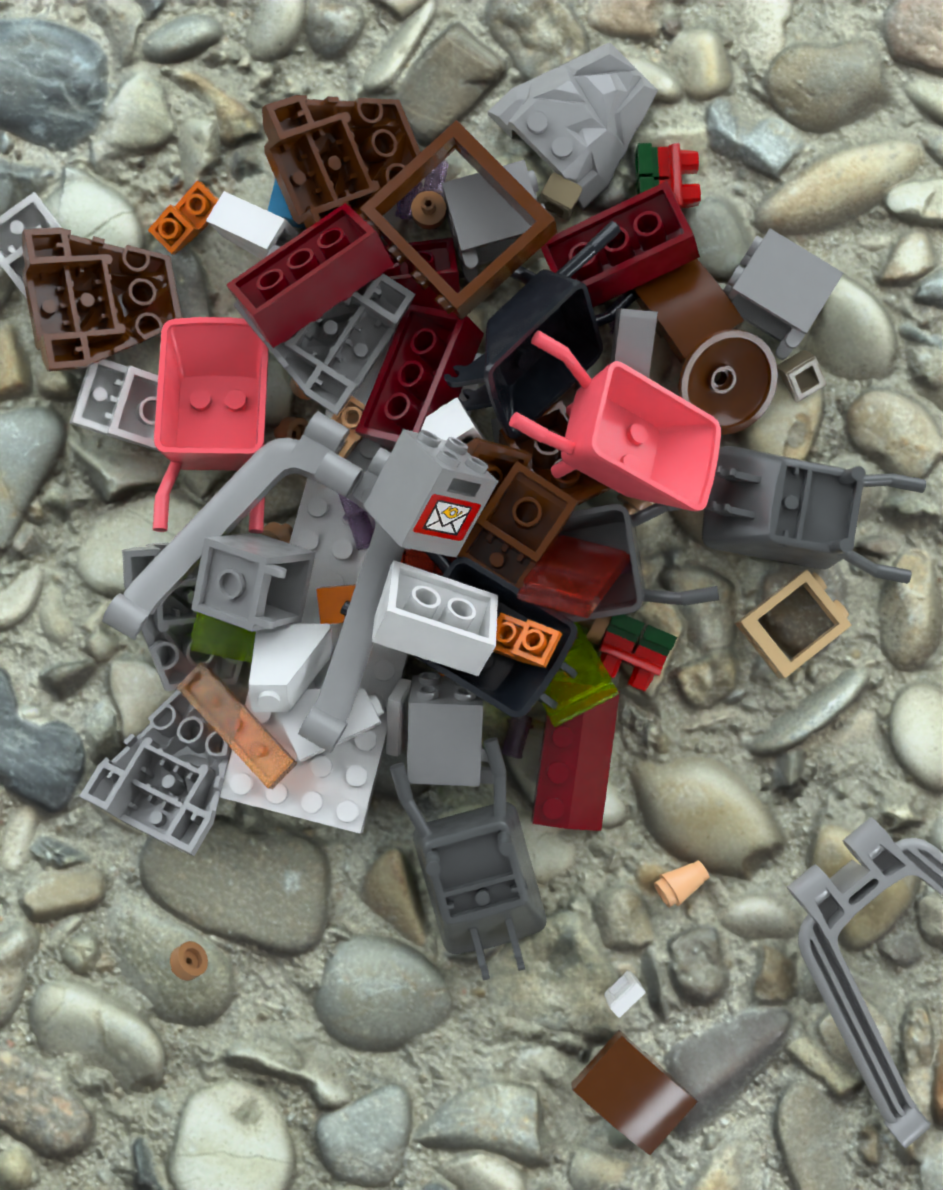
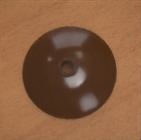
(745, 381)

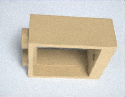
(764, 643)

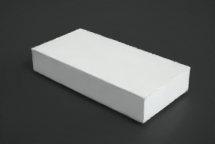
(398, 717)
(624, 993)

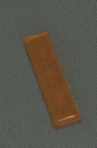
(237, 725)

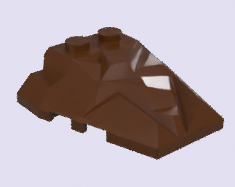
(335, 151)
(93, 296)

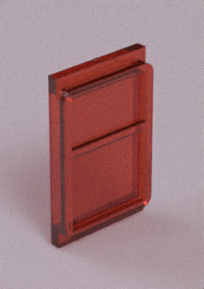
(573, 576)

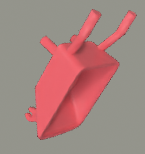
(209, 402)
(631, 435)

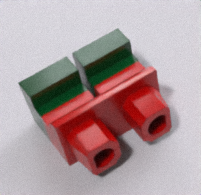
(667, 164)
(647, 656)

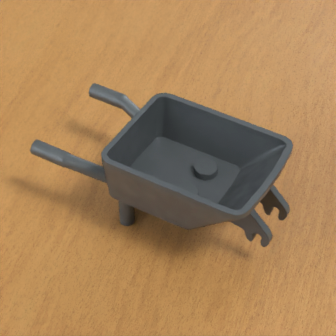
(793, 510)
(616, 528)
(477, 870)

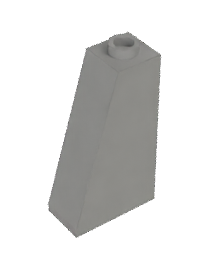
(634, 339)

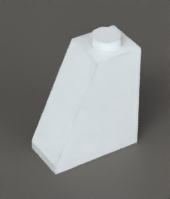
(249, 225)
(286, 664)
(361, 719)

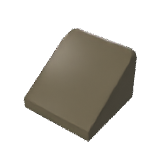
(560, 196)
(801, 375)

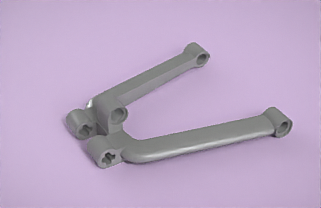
(314, 458)
(829, 908)

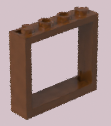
(541, 221)

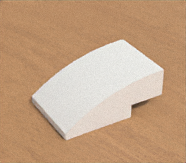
(27, 214)
(118, 403)

